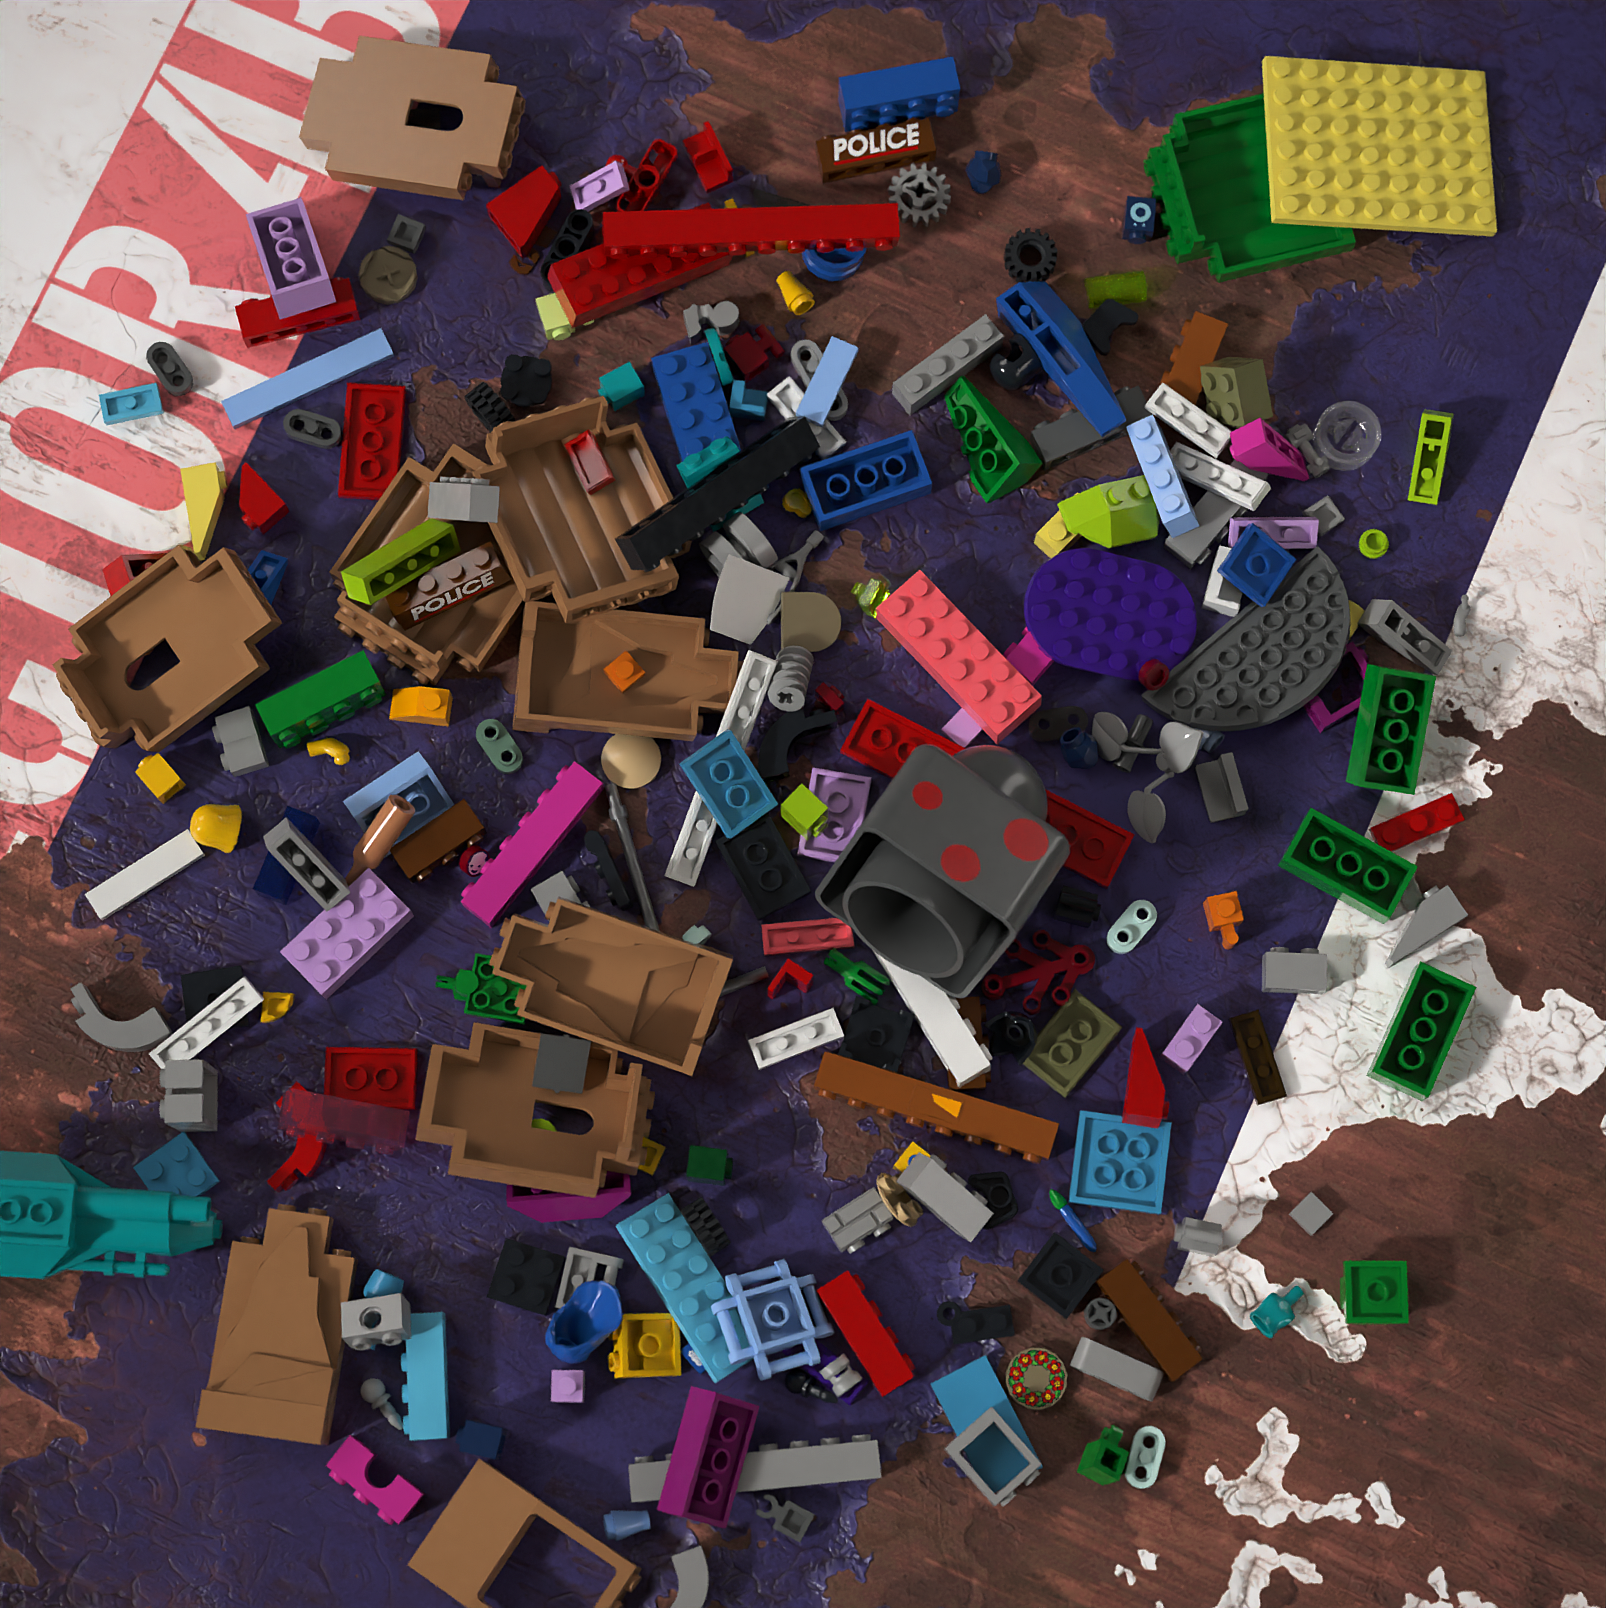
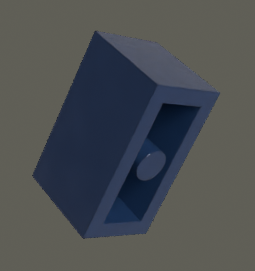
(481, 1439)

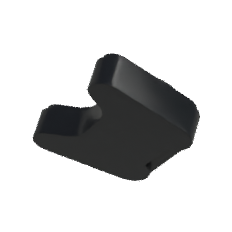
(1104, 323)
(998, 1193)

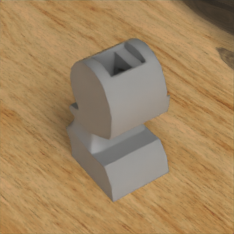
(722, 318)

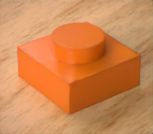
(624, 672)

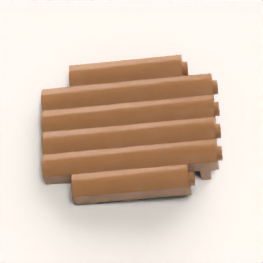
(558, 533)
(464, 631)

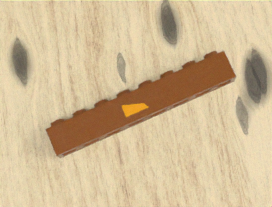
(935, 1106)

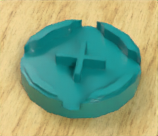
(719, 356)

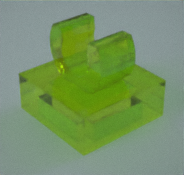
(870, 596)

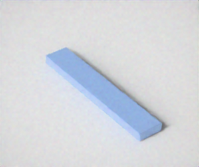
(307, 378)

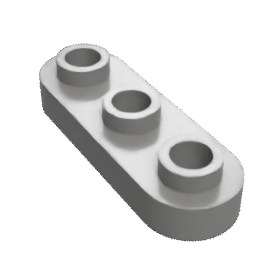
(807, 369)

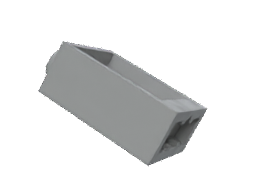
(1026, 1476)

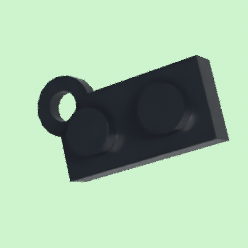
(977, 1324)

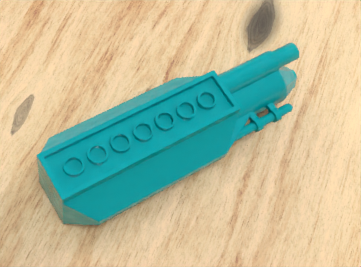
(66, 1218)

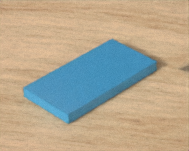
(966, 1397)

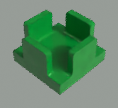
(1374, 1292)

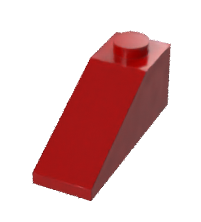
(1144, 1089)

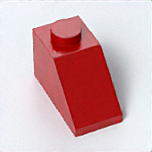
(259, 502)
(127, 568)

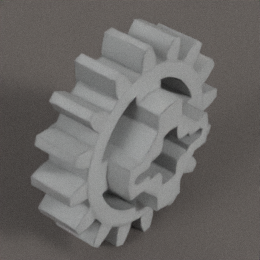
(933, 197)

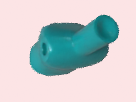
(1275, 1312)

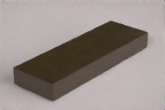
(1257, 1057)

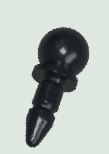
(799, 1382)

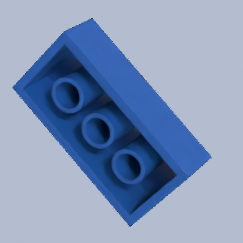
(899, 94)
(693, 399)
(866, 480)

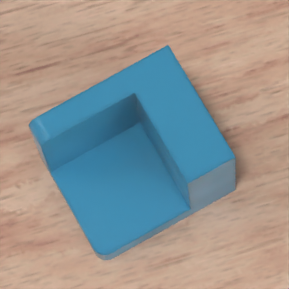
(747, 402)

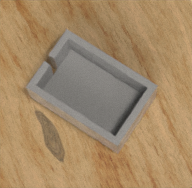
(190, 1095)

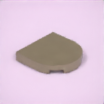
(808, 620)

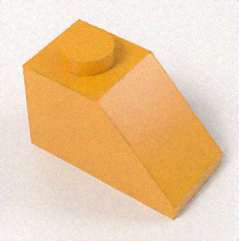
(421, 705)

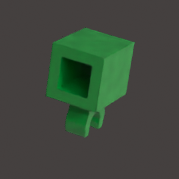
(1103, 1458)

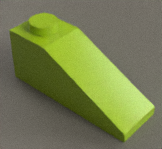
(1430, 456)

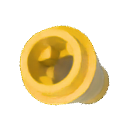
(796, 295)

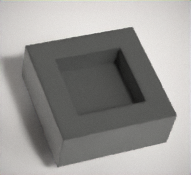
(406, 234)

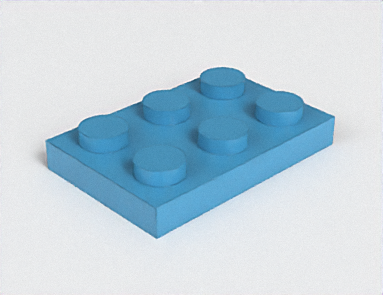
(728, 783)

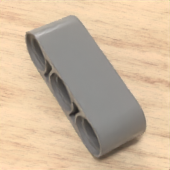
(1117, 1369)

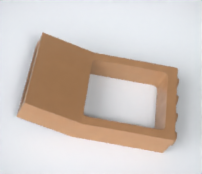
(484, 1529)

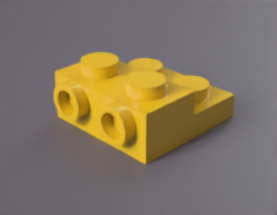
(646, 1346)

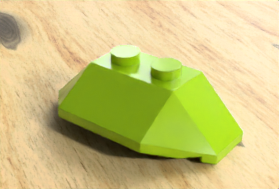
(1113, 513)

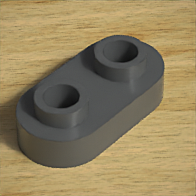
(171, 369)
(313, 430)

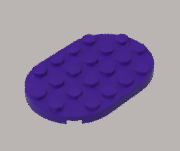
(1109, 613)

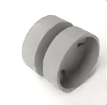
(744, 542)

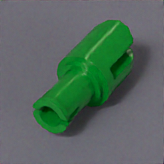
(854, 973)

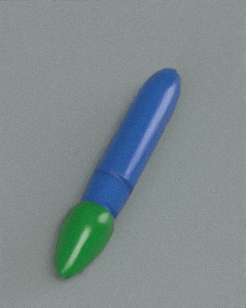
(1073, 1221)

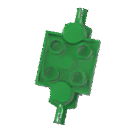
(484, 992)

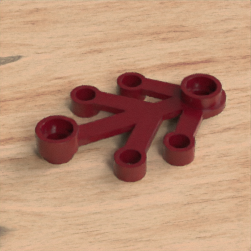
(1042, 970)

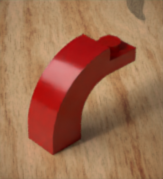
(305, 1158)

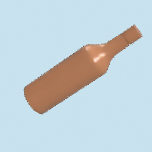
(380, 836)

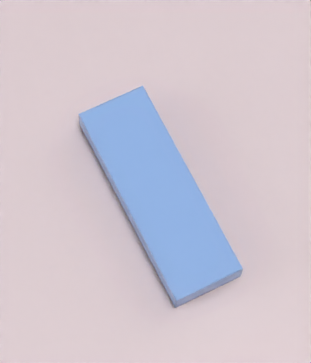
(827, 381)

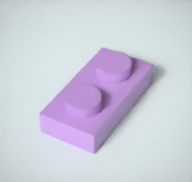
(600, 186)

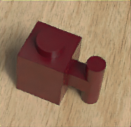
(749, 356)

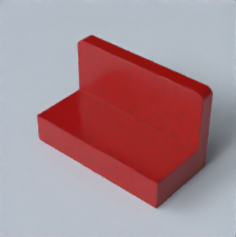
(794, 974)

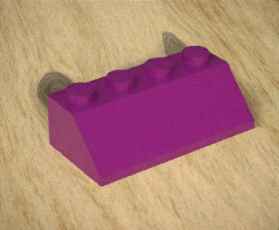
(708, 1457)

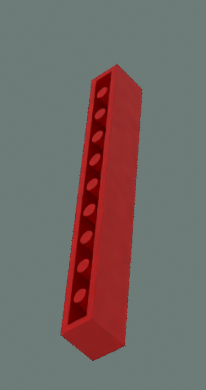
(750, 230)

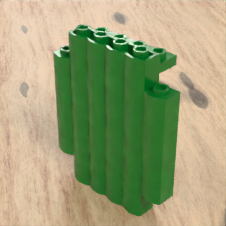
(1217, 195)

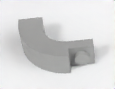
(126, 1036)
(692, 1577)

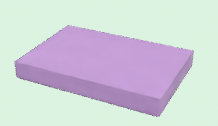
(846, 802)

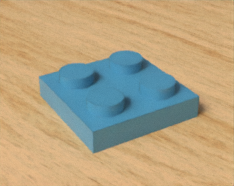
(177, 1169)

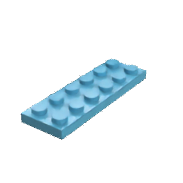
(683, 1280)

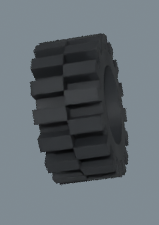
(1035, 240)
(488, 406)
(705, 1226)

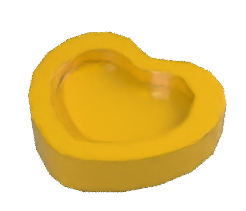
(797, 502)

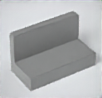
(1221, 788)

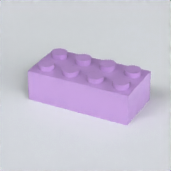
(290, 258)
(347, 934)

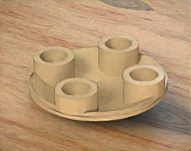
(631, 760)
(897, 1200)

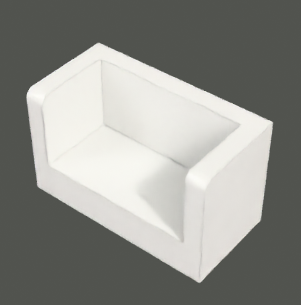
(1221, 594)

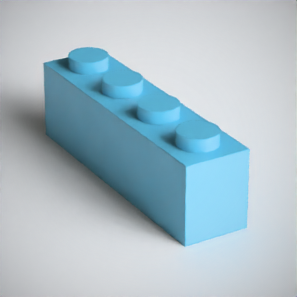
(426, 1378)

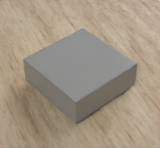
(1326, 513)
(1310, 1213)

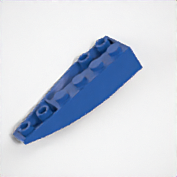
(1062, 350)

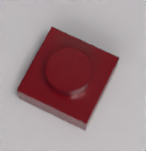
(830, 698)

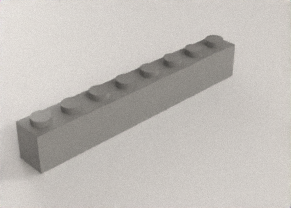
(777, 1468)

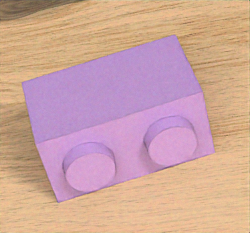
(1190, 1039)

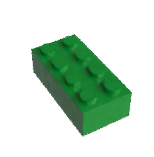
(321, 700)
(1390, 729)
(1347, 866)
(1421, 1031)

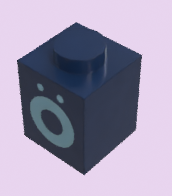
(1138, 219)

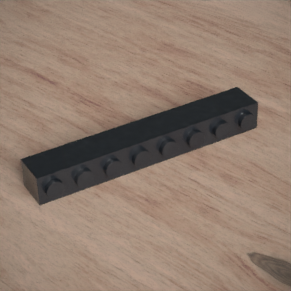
(717, 494)

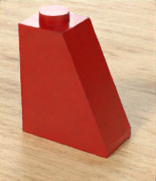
(526, 208)

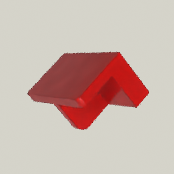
(709, 159)

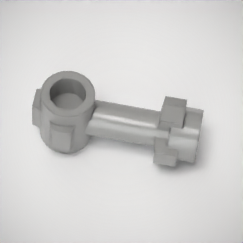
(1299, 437)

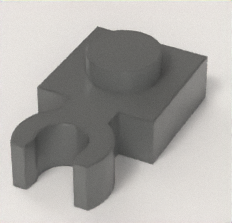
(791, 1518)

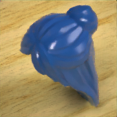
(584, 1321)

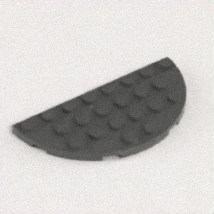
(1264, 657)

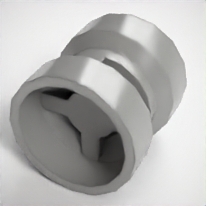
(844, 1381)

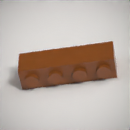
(1199, 347)

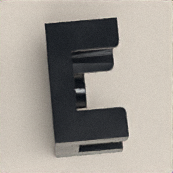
(876, 1035)

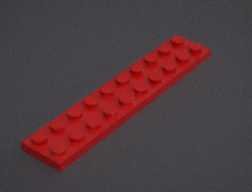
(887, 739)

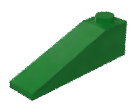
(995, 449)

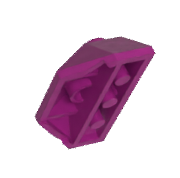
(558, 1206)

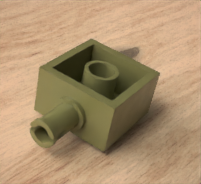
(1236, 391)

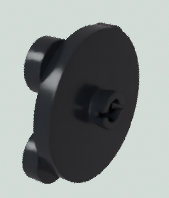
(526, 380)

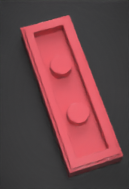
(806, 936)

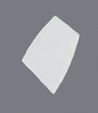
(745, 599)

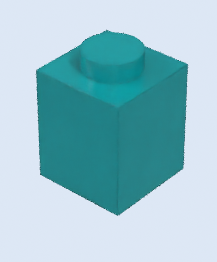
(621, 386)

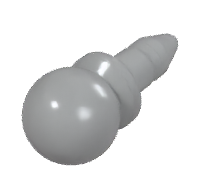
(374, 1392)

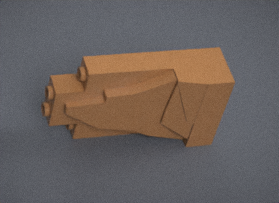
(566, 686)
(613, 981)
(280, 1332)

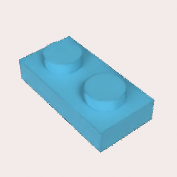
(131, 404)

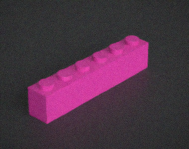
(532, 844)

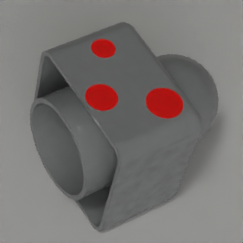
(948, 864)

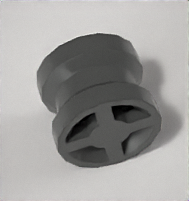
(1104, 1312)

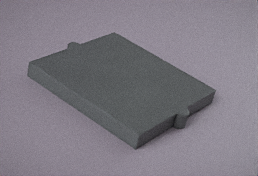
(561, 1063)

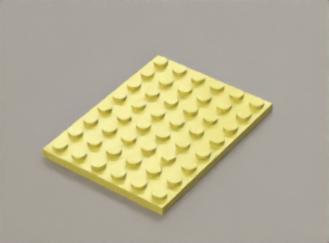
(1378, 146)

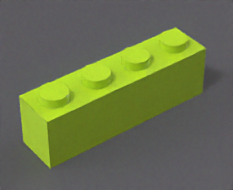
(400, 561)

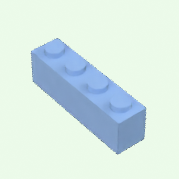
(1162, 476)

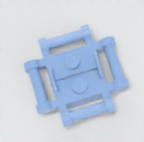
(773, 1318)

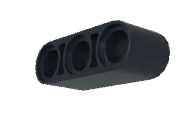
(568, 238)

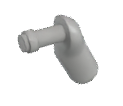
(1460, 617)

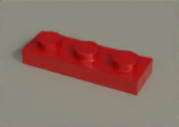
(1417, 823)

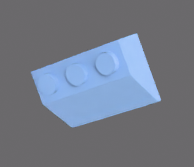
(410, 780)

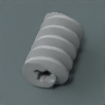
(790, 678)

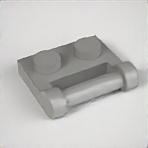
(581, 1268)

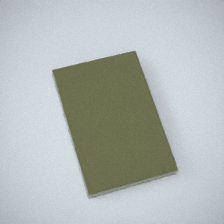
(1071, 1043)

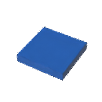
(1256, 565)

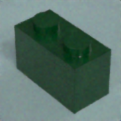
(709, 1165)

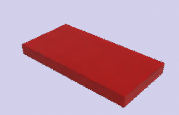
(371, 439)

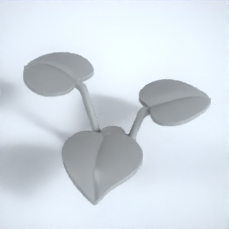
(1177, 752)

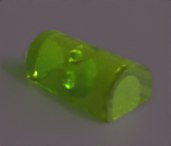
(1121, 287)

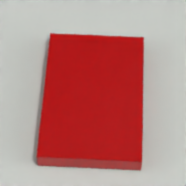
(373, 1075)

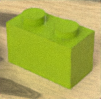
(805, 812)

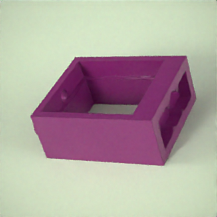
(1317, 710)

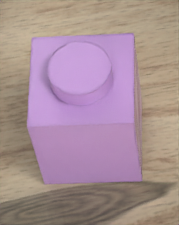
(568, 1386)

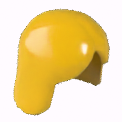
(217, 826)

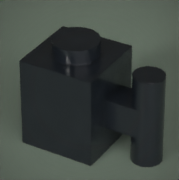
(1077, 907)

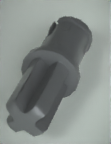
(1135, 739)

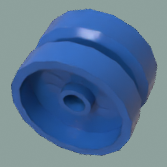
(833, 265)

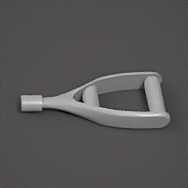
(793, 575)

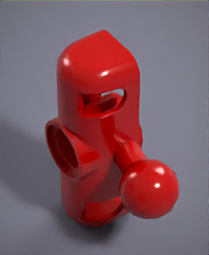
(639, 195)

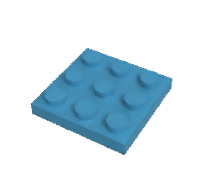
(1119, 1164)

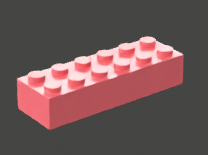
(958, 657)

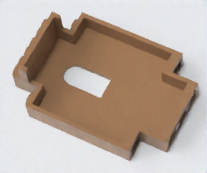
(364, 106)
(211, 621)
(485, 1108)

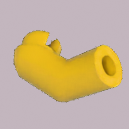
(332, 747)

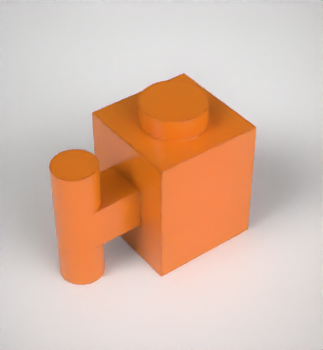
(1224, 914)

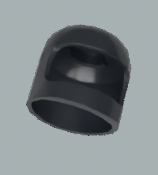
(1017, 367)

